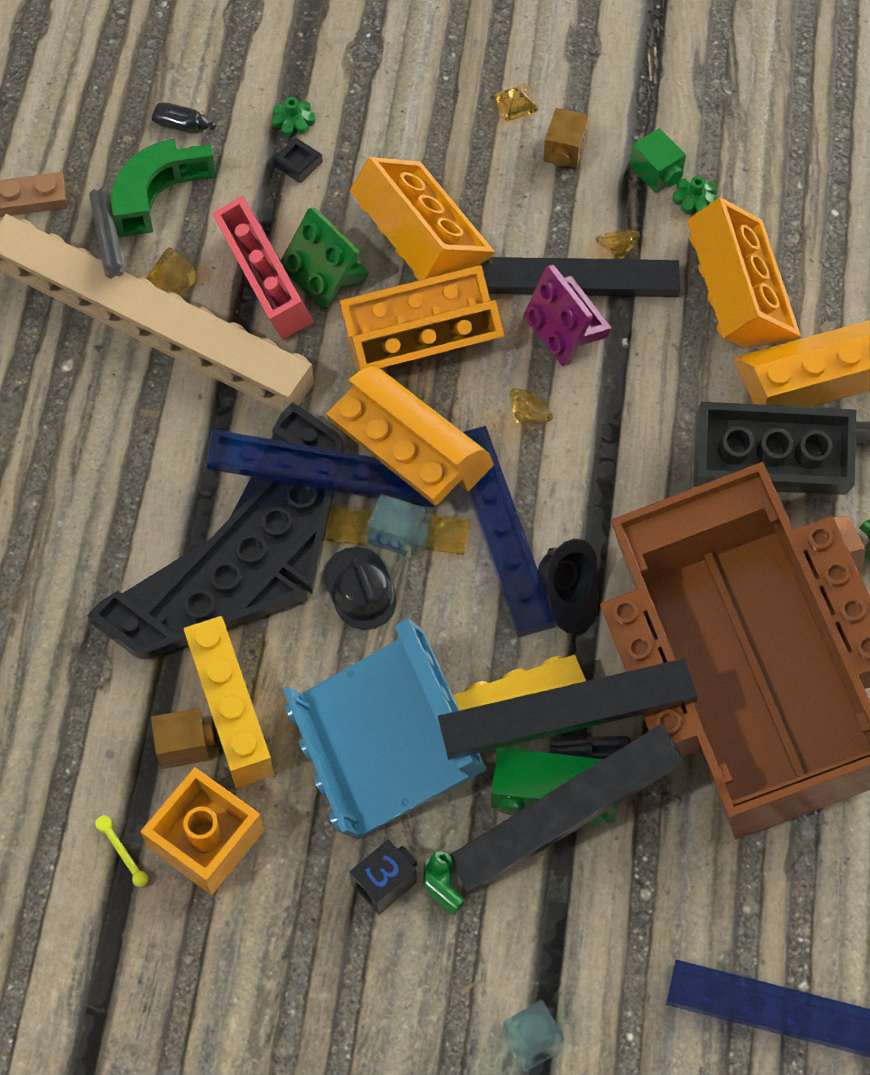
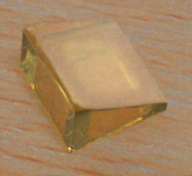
(172, 273)

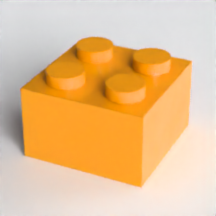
(203, 831)

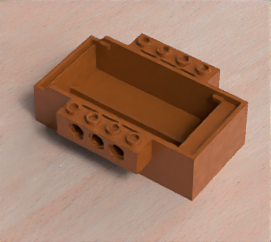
(769, 637)

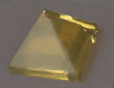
(515, 102)
(618, 241)
(528, 407)
(348, 525)
(447, 534)

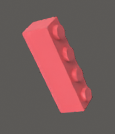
(262, 268)

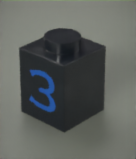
(384, 875)

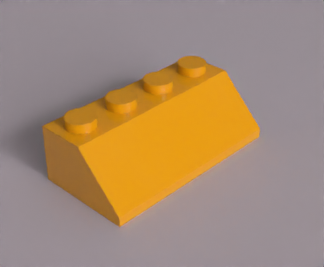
(418, 217)
(741, 276)
(809, 368)

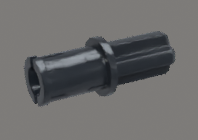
(588, 746)

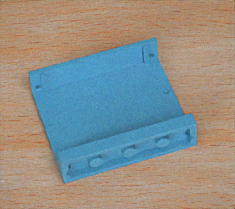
(380, 734)

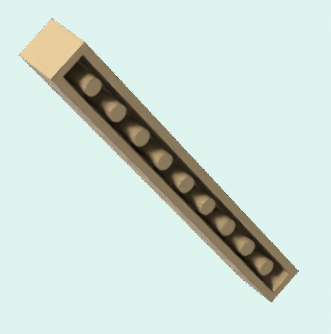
(154, 316)

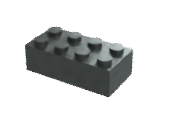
(798, 445)

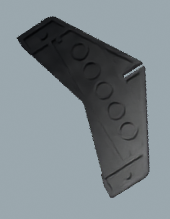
(241, 567)

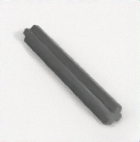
(106, 233)

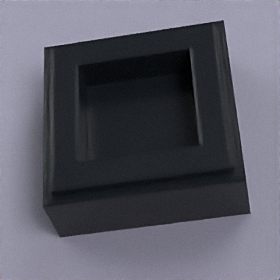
(297, 160)

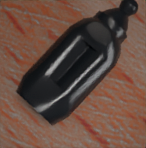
(180, 118)

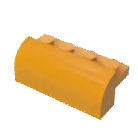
(420, 319)
(408, 436)

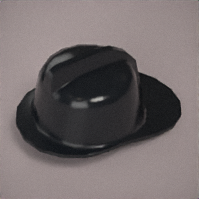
(571, 584)
(360, 588)

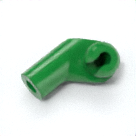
(437, 882)

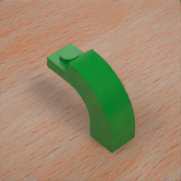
(150, 174)

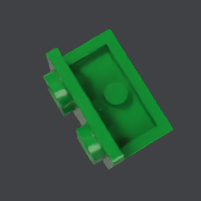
(322, 259)

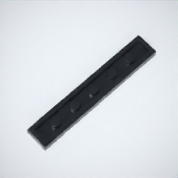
(593, 276)
(567, 708)
(567, 808)

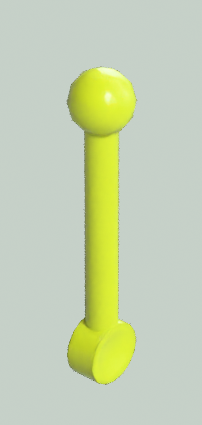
(104, 826)

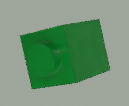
(657, 160)

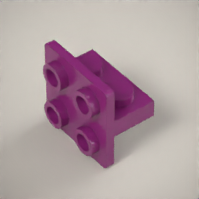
(564, 315)

